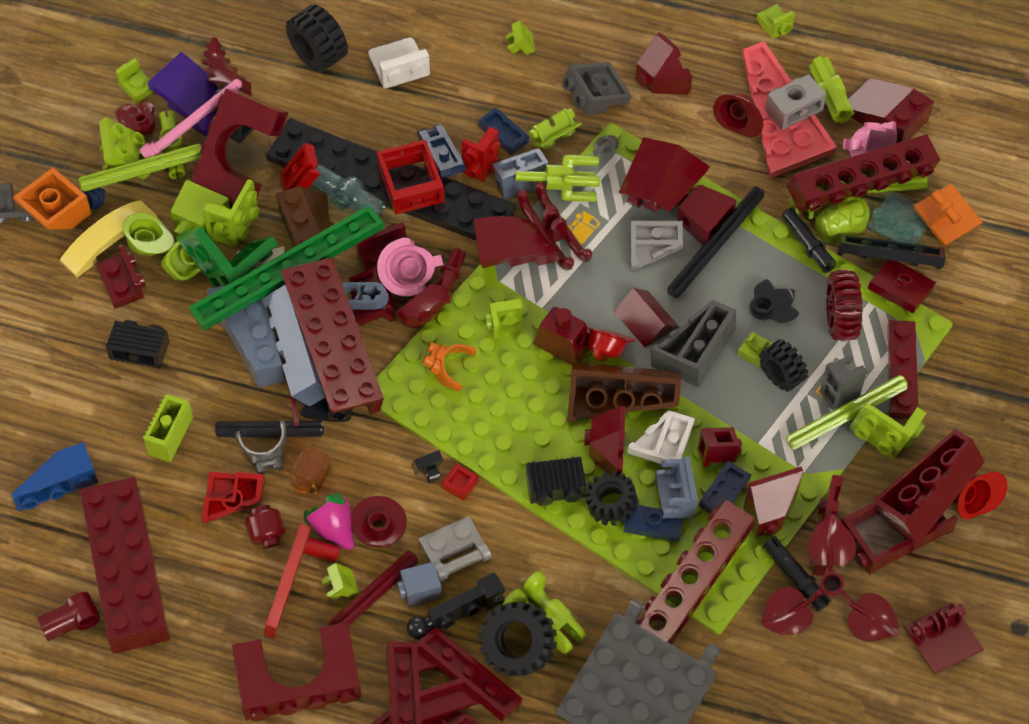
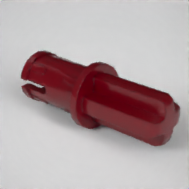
(450, 271)

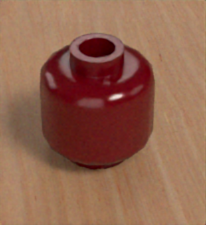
(265, 526)

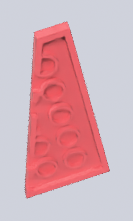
(794, 145)

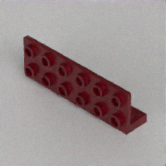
(332, 336)

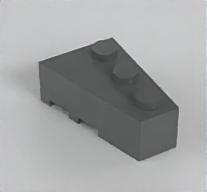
(697, 343)

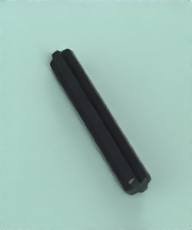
(269, 428)

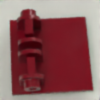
(944, 637)

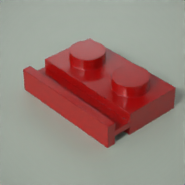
(300, 169)

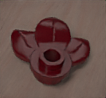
(137, 118)

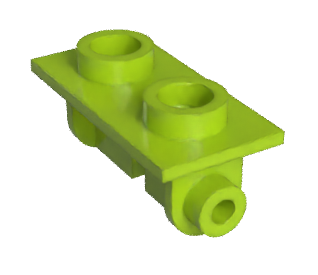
(562, 126)

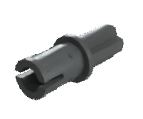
(605, 145)

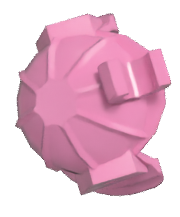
(871, 137)
(406, 267)

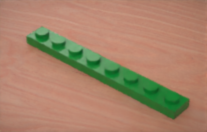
(268, 276)

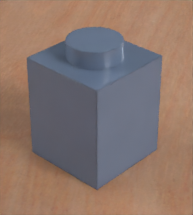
(420, 585)

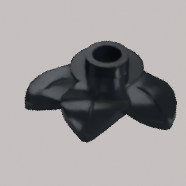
(775, 301)

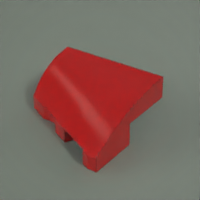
(231, 493)

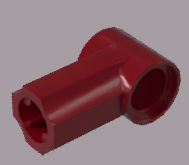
(77, 614)

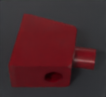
(704, 211)
(563, 335)

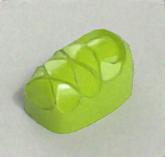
(847, 218)
(179, 264)

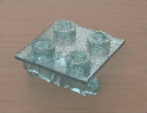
(897, 220)

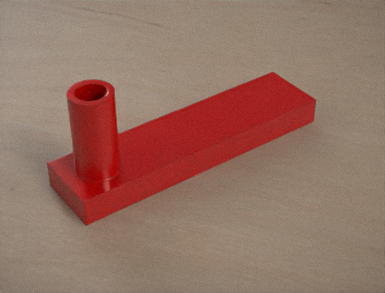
(302, 545)

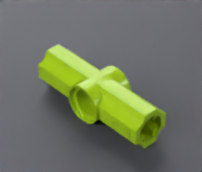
(832, 85)

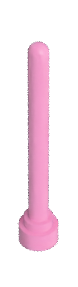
(154, 149)

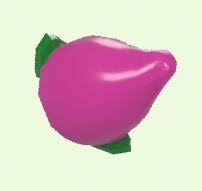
(332, 521)

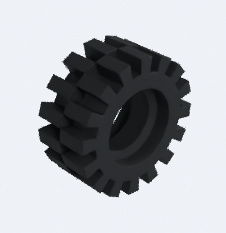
(783, 365)
(616, 510)

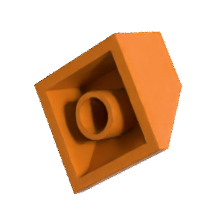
(54, 201)

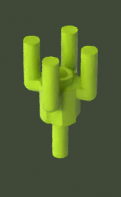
(563, 177)

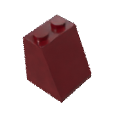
(661, 175)

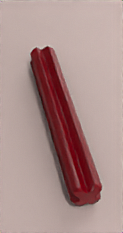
(375, 590)

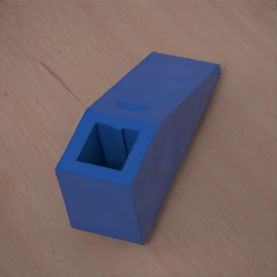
(59, 475)

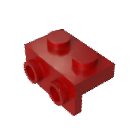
(480, 157)

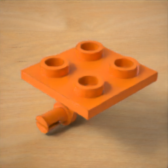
(947, 214)

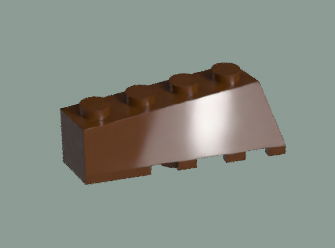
(303, 213)
(606, 387)

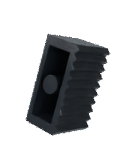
(137, 343)
(555, 481)

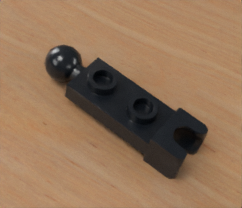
(486, 593)

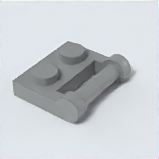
(453, 541)

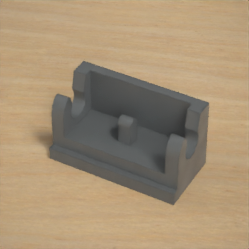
(840, 384)

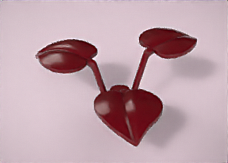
(831, 545)

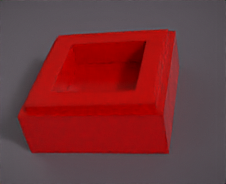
(460, 482)

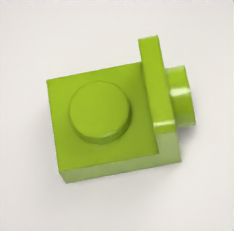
(775, 21)
(133, 80)
(504, 313)

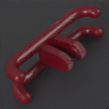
(553, 226)

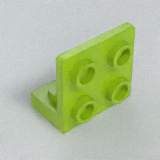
(232, 225)

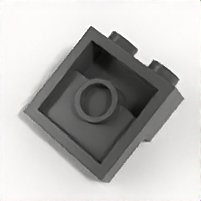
(595, 87)

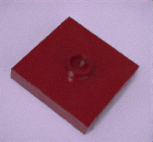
(901, 285)

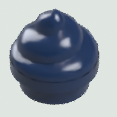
(95, 198)

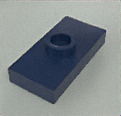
(510, 135)
(726, 486)
(650, 523)

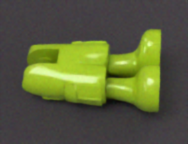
(555, 609)

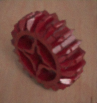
(844, 305)

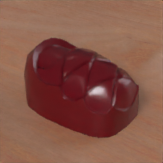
(424, 306)

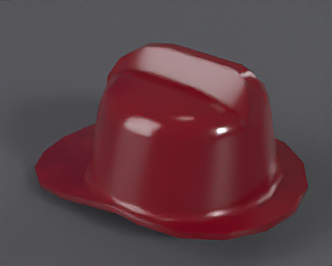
(738, 114)

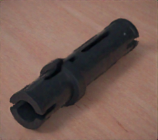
(814, 248)
(789, 565)

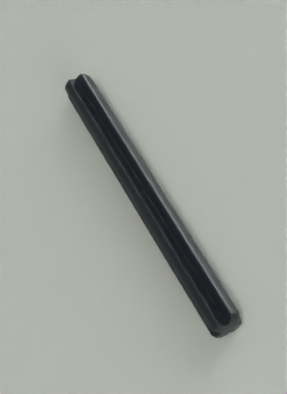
(715, 242)

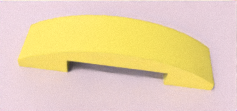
(99, 237)

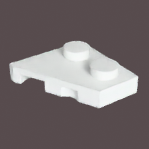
(664, 439)

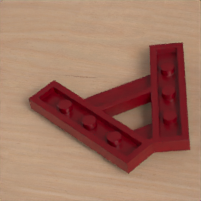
(469, 685)

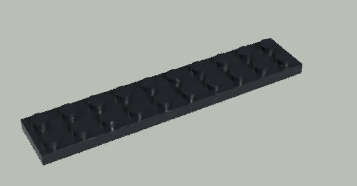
(350, 159)

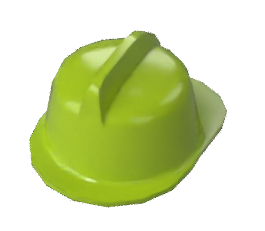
(147, 234)

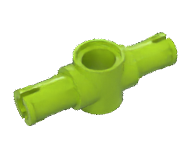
(167, 124)

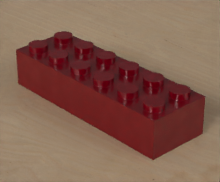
(124, 565)

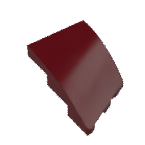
(512, 241)

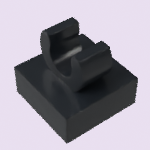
(428, 465)

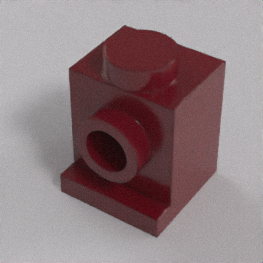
(718, 445)

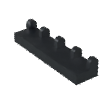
(891, 250)

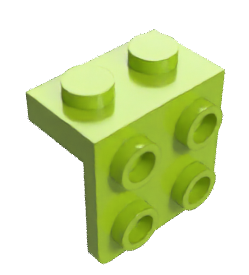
(886, 433)

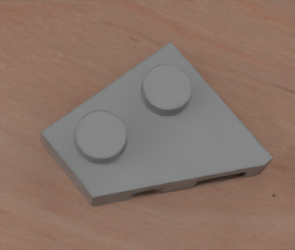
(654, 241)

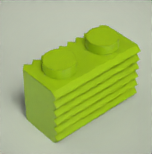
(168, 427)

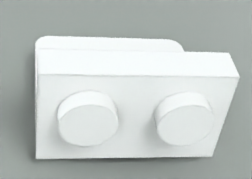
(399, 62)

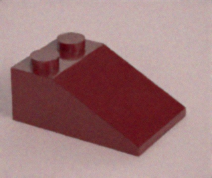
(888, 102)

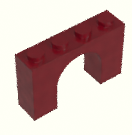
(234, 111)
(265, 697)

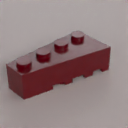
(929, 486)

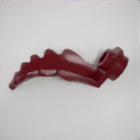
(220, 68)

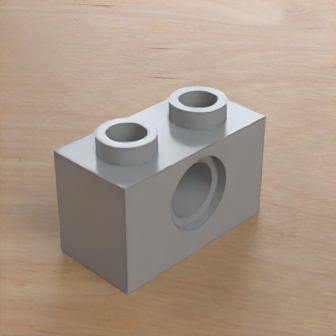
(795, 101)

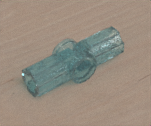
(347, 191)

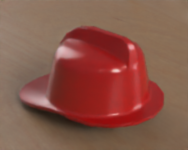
(607, 343)
(981, 495)

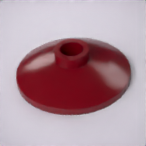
(381, 511)

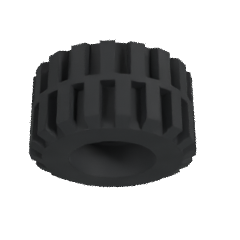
(317, 38)
(494, 645)

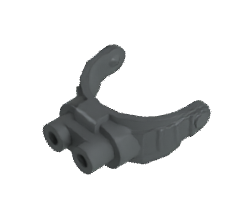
(268, 459)

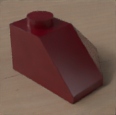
(661, 69)
(607, 440)

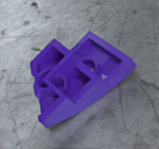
(185, 88)

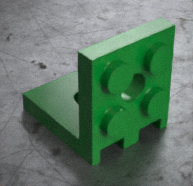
(213, 262)

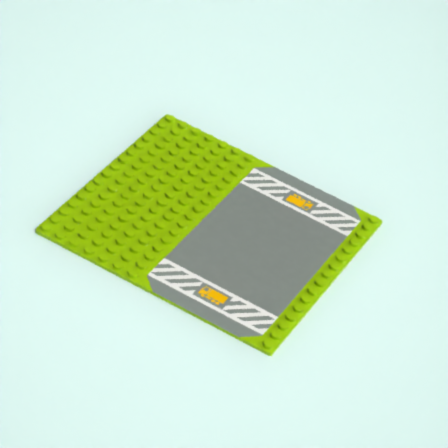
(519, 394)

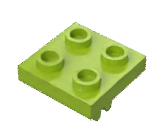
(120, 144)

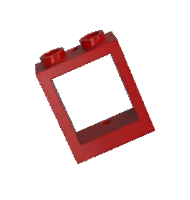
(414, 196)

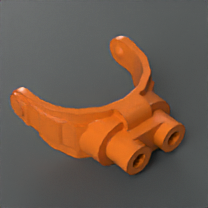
(435, 362)

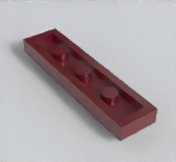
(903, 361)

